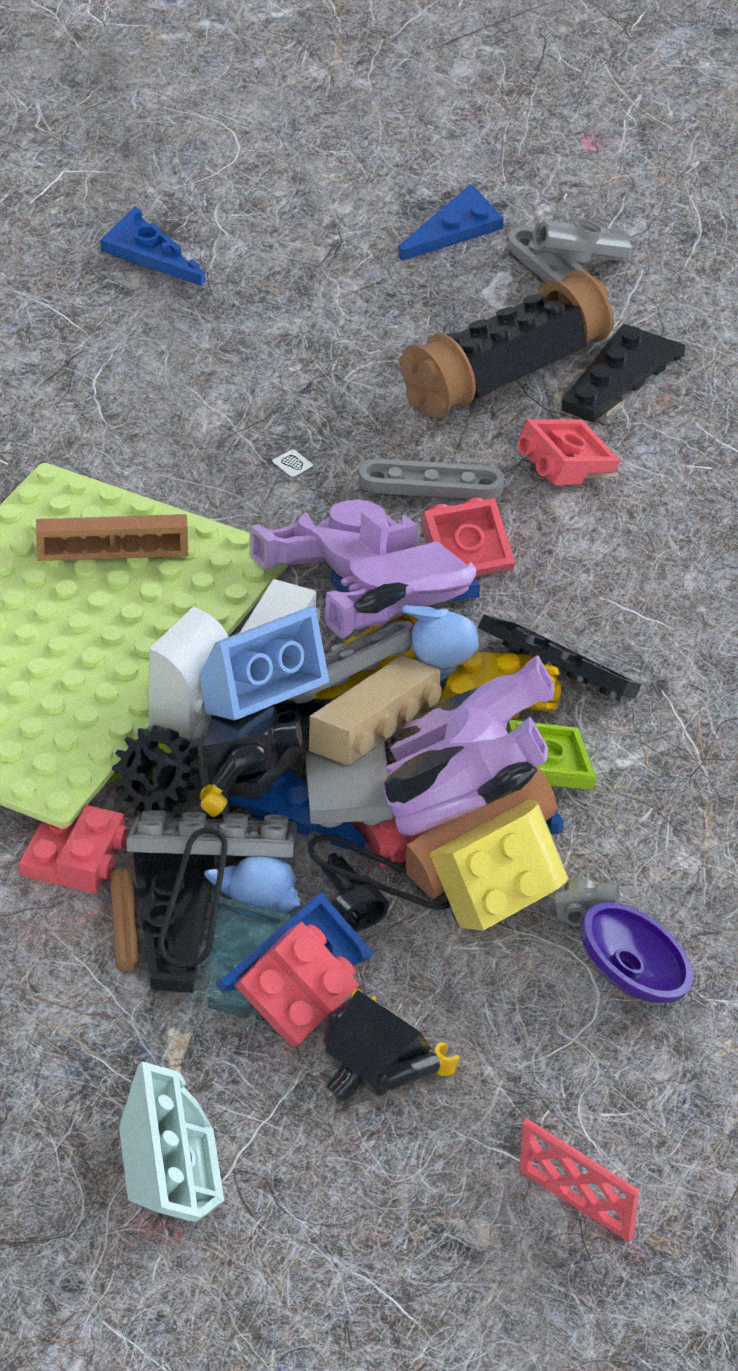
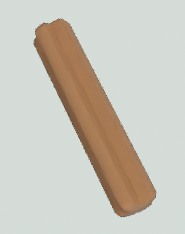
(124, 919)

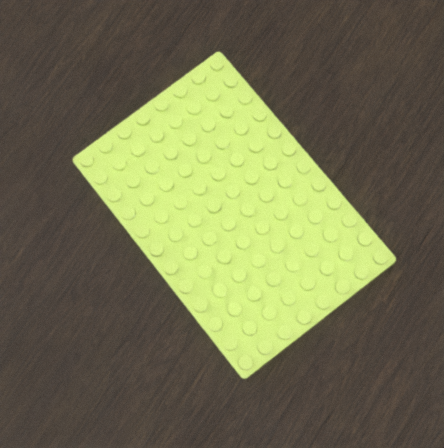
(83, 635)

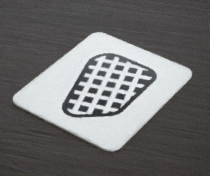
(292, 463)

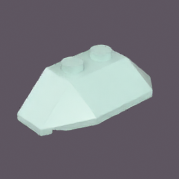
(168, 1147)

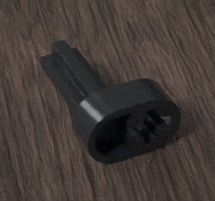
(359, 903)

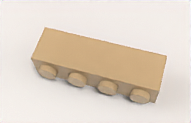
(374, 710)

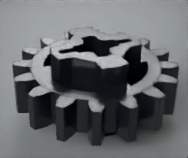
(153, 768)

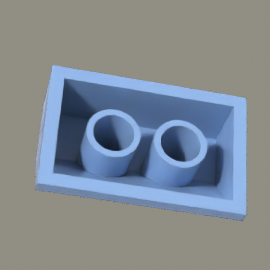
(264, 666)

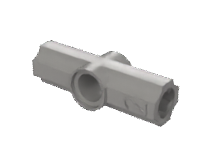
(581, 240)

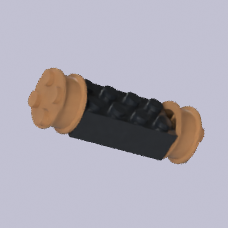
(506, 346)

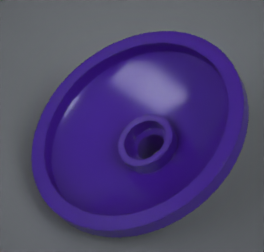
(635, 953)

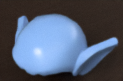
(442, 638)
(260, 882)

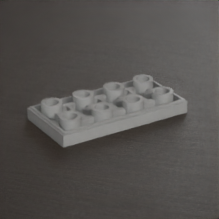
(347, 792)
(245, 837)

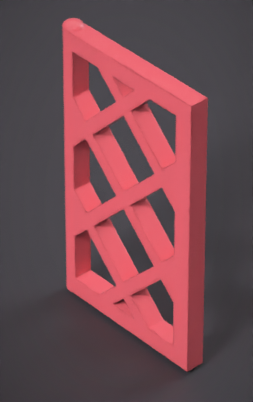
(558, 1185)

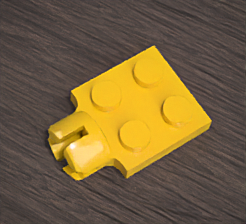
(488, 666)

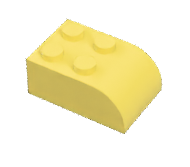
(499, 867)

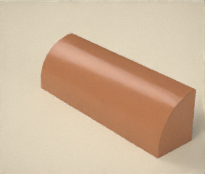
(112, 537)
(418, 861)

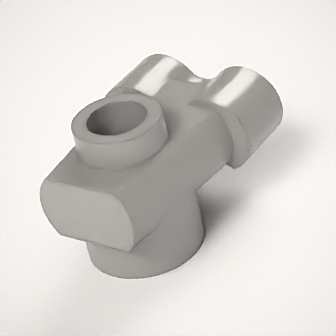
(580, 896)

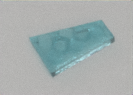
(237, 934)

